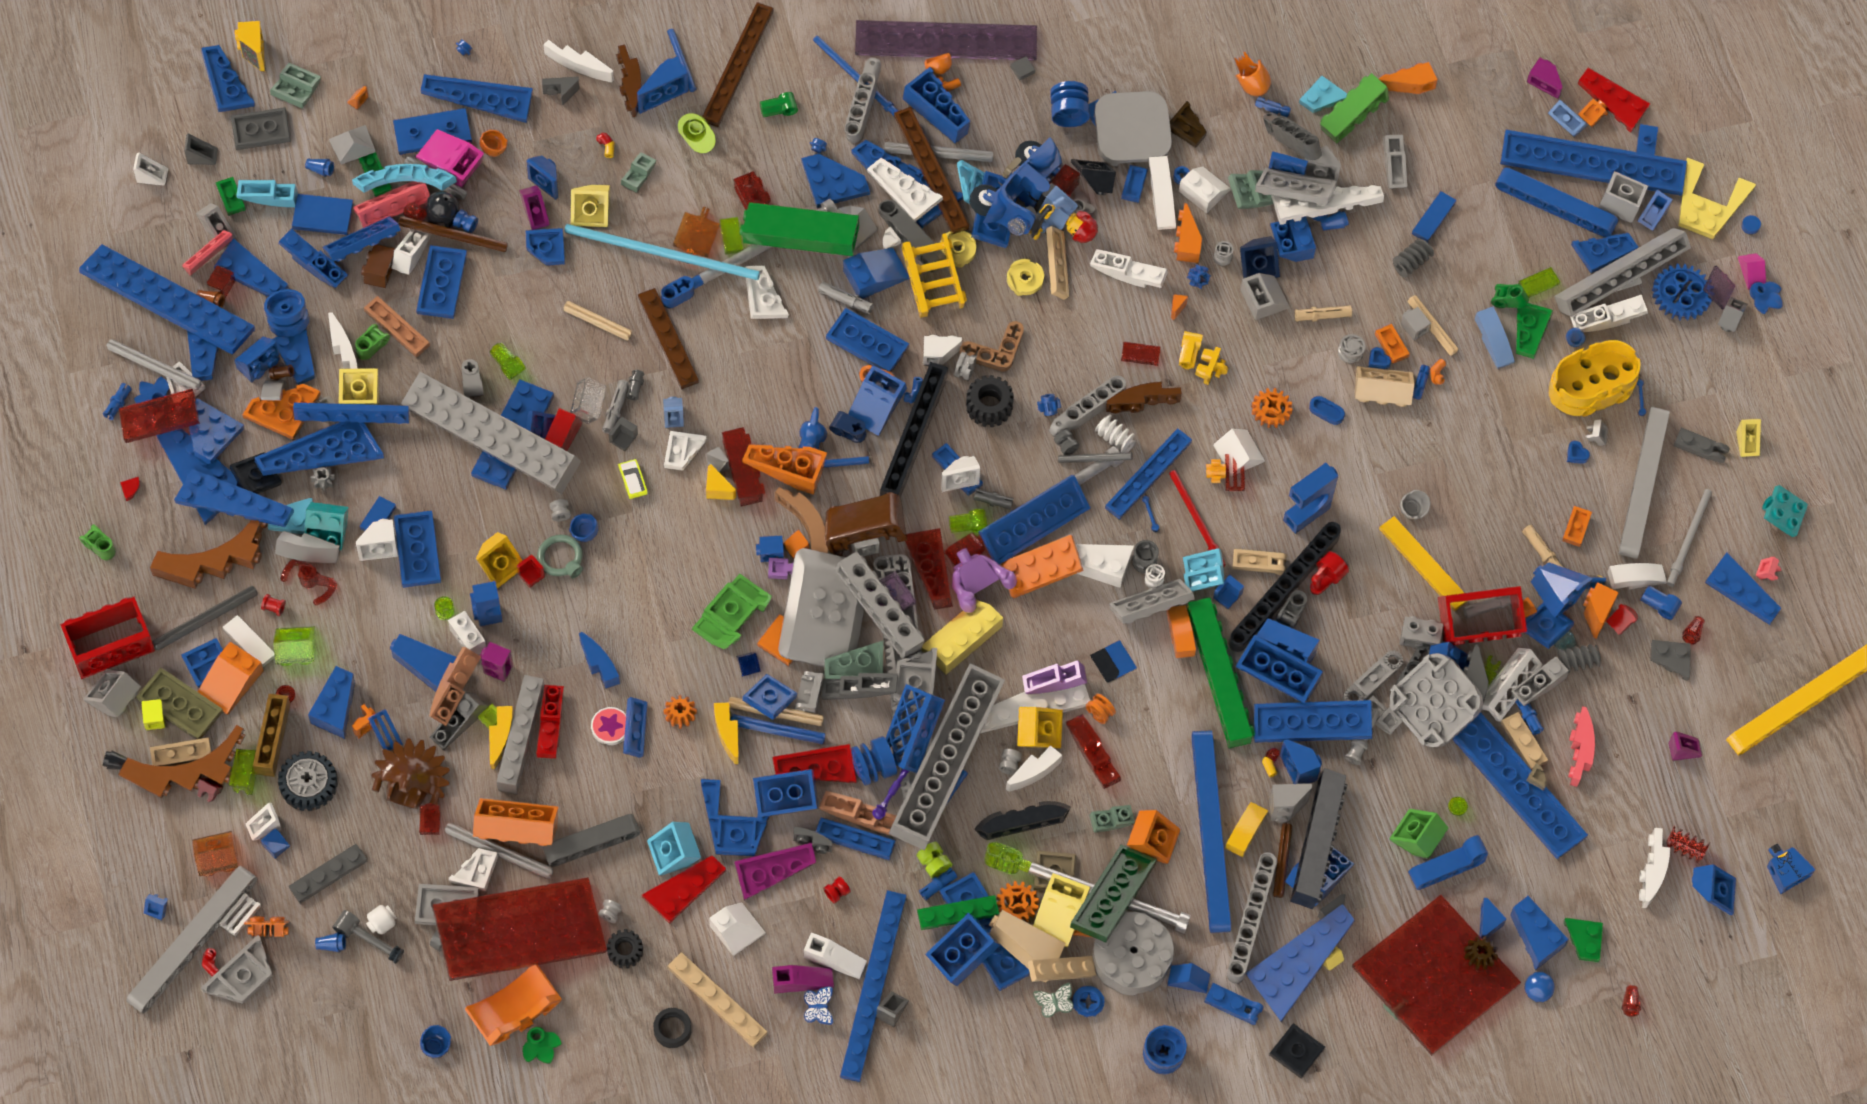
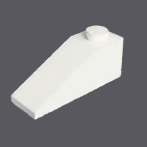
(409, 251)

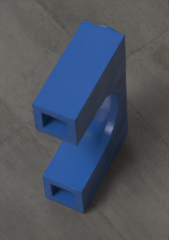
(1312, 497)

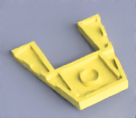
(1703, 214)

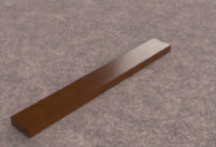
(737, 64)
(931, 169)

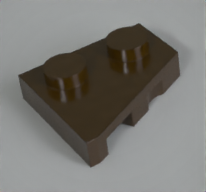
(1187, 126)

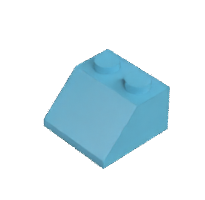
(673, 848)

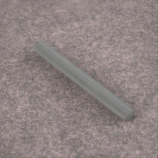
(943, 152)
(154, 364)
(503, 852)

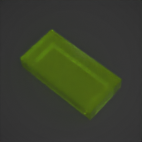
(731, 235)
(1539, 282)

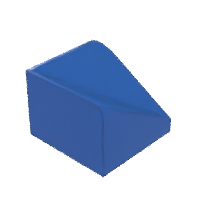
(275, 843)

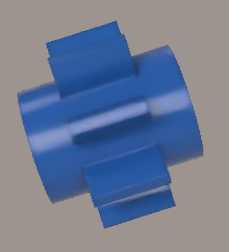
(1198, 276)
(1049, 404)

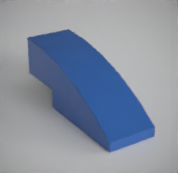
(599, 661)

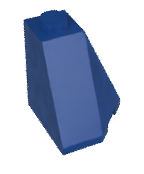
(1559, 587)

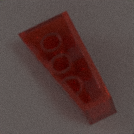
(929, 559)

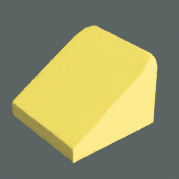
(1334, 959)

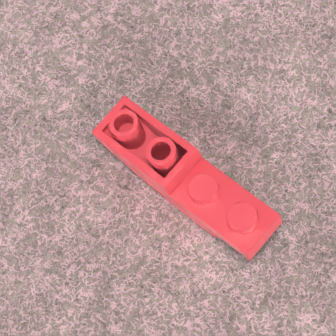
(1584, 746)

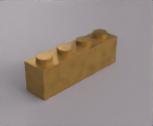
(271, 735)

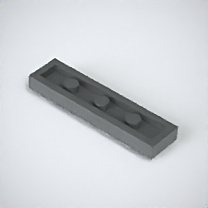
(327, 873)

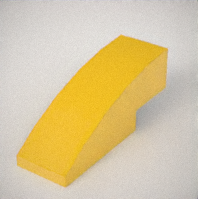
(727, 730)
(499, 734)
(1246, 829)

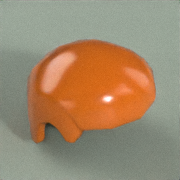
(939, 64)
(493, 143)

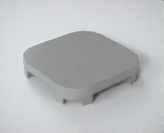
(1132, 127)
(1436, 700)

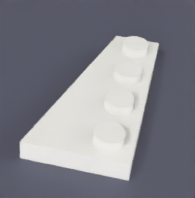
(905, 191)

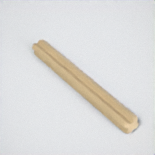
(787, 713)

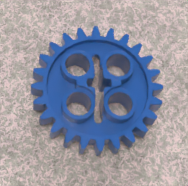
(1668, 282)

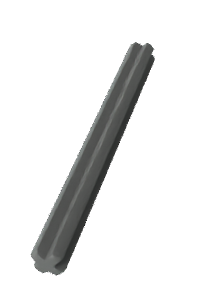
(204, 617)

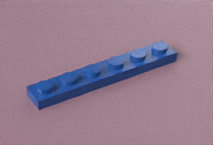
(351, 413)
(1148, 474)

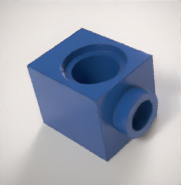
(770, 548)

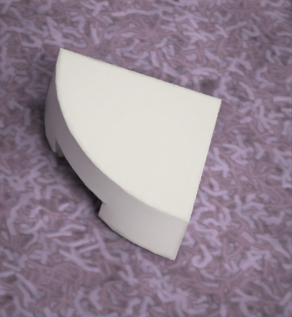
(890, 239)

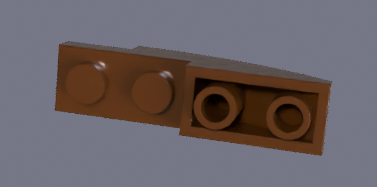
(631, 79)
(1148, 393)

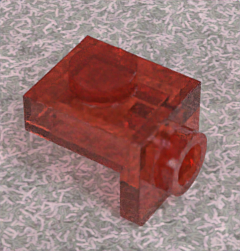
(429, 819)

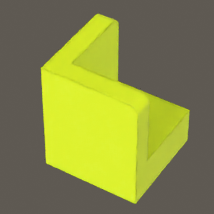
(153, 714)

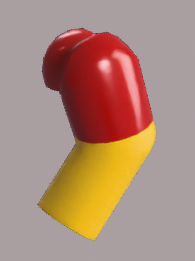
(609, 144)

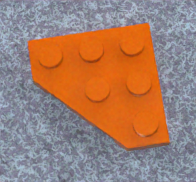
(279, 414)

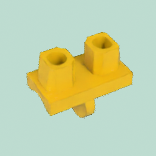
(1207, 371)

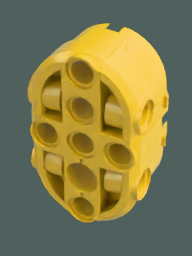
(1600, 358)

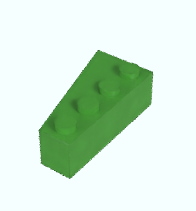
(1354, 108)

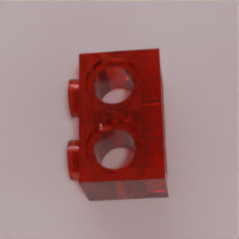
(749, 194)

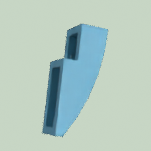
(267, 192)

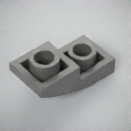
(819, 842)

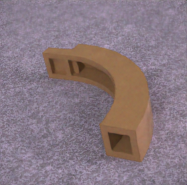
(807, 514)

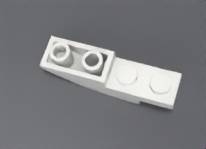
(1126, 270)
(1609, 316)
(1655, 870)

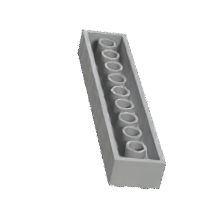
(491, 432)
(946, 757)

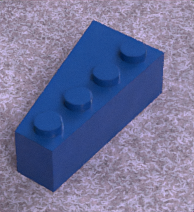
(936, 105)

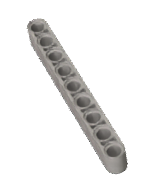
(1644, 482)
(190, 940)

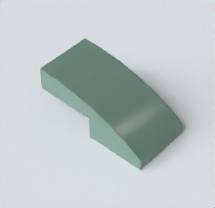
(638, 173)

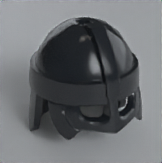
(441, 208)

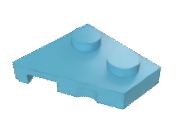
(297, 521)

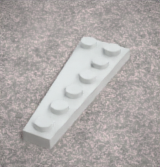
(1007, 711)

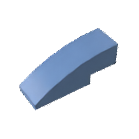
(1494, 337)

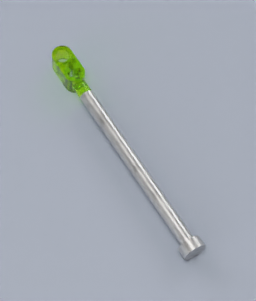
(1011, 861)

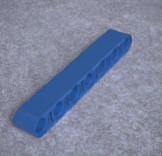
(1556, 202)

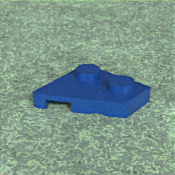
(539, 423)

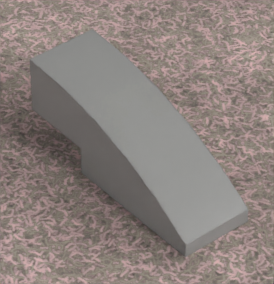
(1395, 161)
(306, 548)

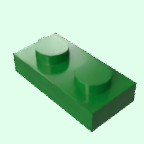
(228, 192)

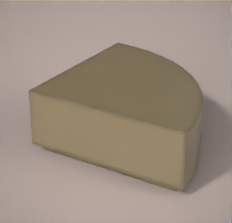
(1537, 777)

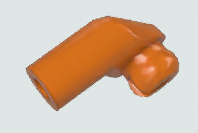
(951, 85)

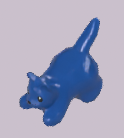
(812, 431)

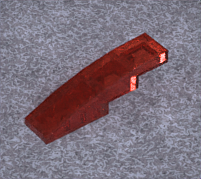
(1093, 751)

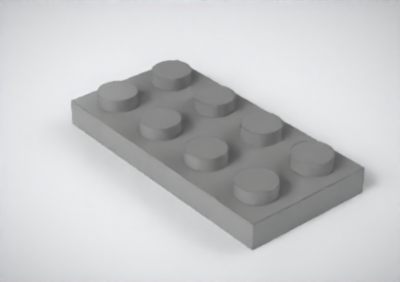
(1296, 186)
(1151, 601)

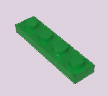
(953, 912)

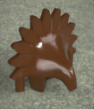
(411, 774)

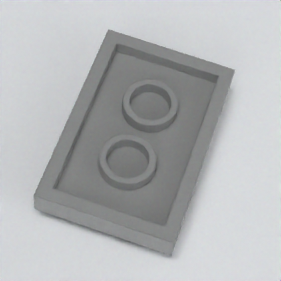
(436, 894)

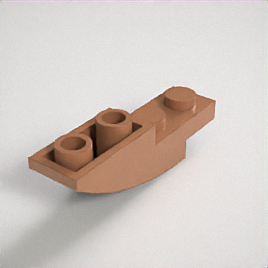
(451, 685)

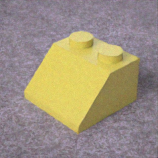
(358, 386)

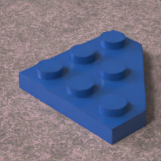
(833, 180)
(213, 432)

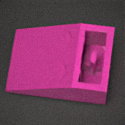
(451, 155)

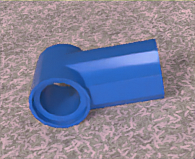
(1665, 604)

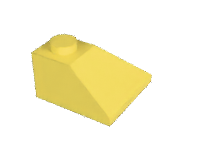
(590, 205)

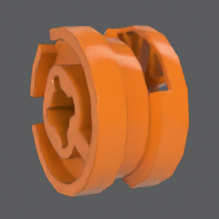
(1100, 708)

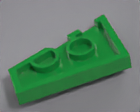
(1531, 327)

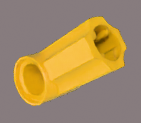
(1190, 346)

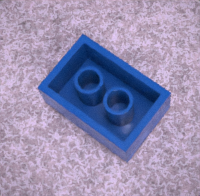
(962, 949)

